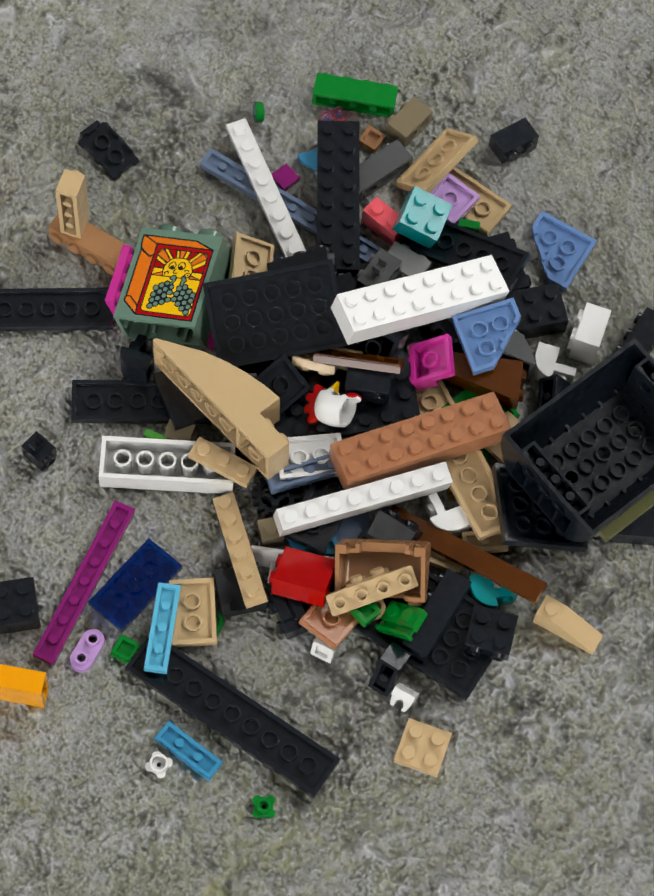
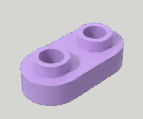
(88, 650)

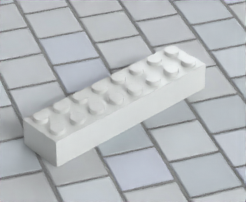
(418, 299)

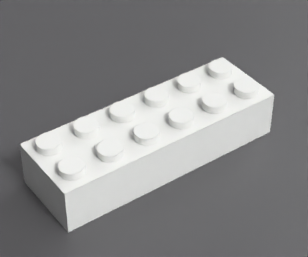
(158, 466)

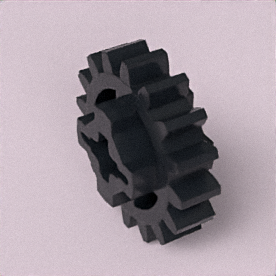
(263, 496)

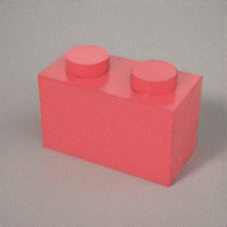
(380, 220)

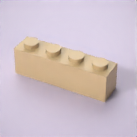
(72, 203)

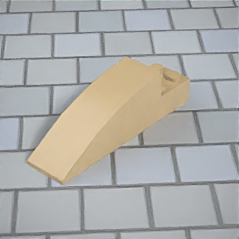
(230, 400)

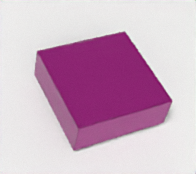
(285, 177)

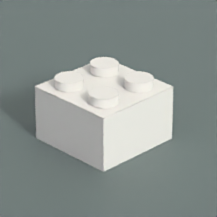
(588, 333)

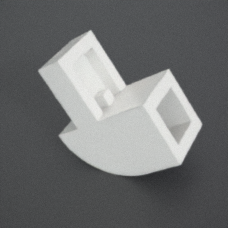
(546, 363)
(452, 521)

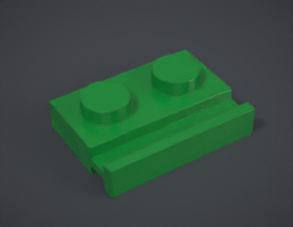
(401, 620)

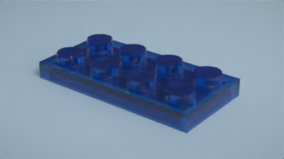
(134, 585)

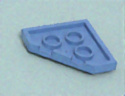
(560, 249)
(486, 333)

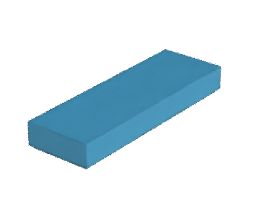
(188, 751)

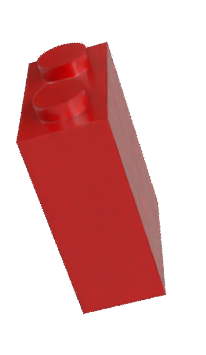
(303, 576)

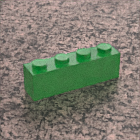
(354, 95)

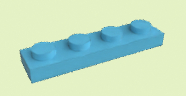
(162, 628)

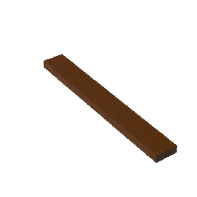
(478, 560)

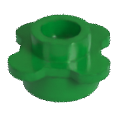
(259, 811)

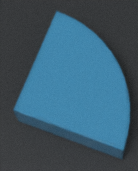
(309, 159)

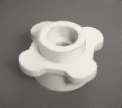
(156, 758)

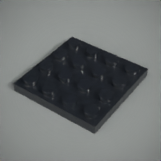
(522, 520)

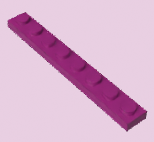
(84, 583)

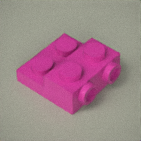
(431, 361)

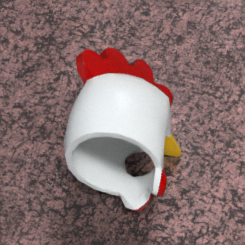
(330, 407)

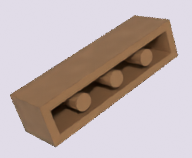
(94, 245)

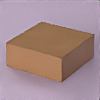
(371, 139)

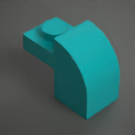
(484, 593)

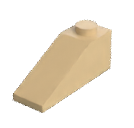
(567, 624)

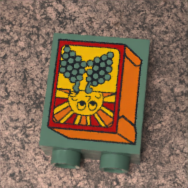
(165, 286)

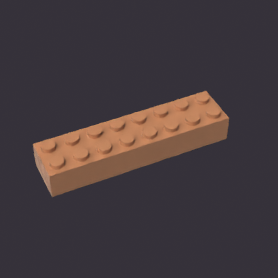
(419, 441)

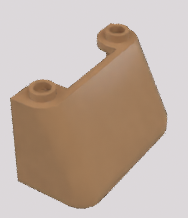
(362, 555)

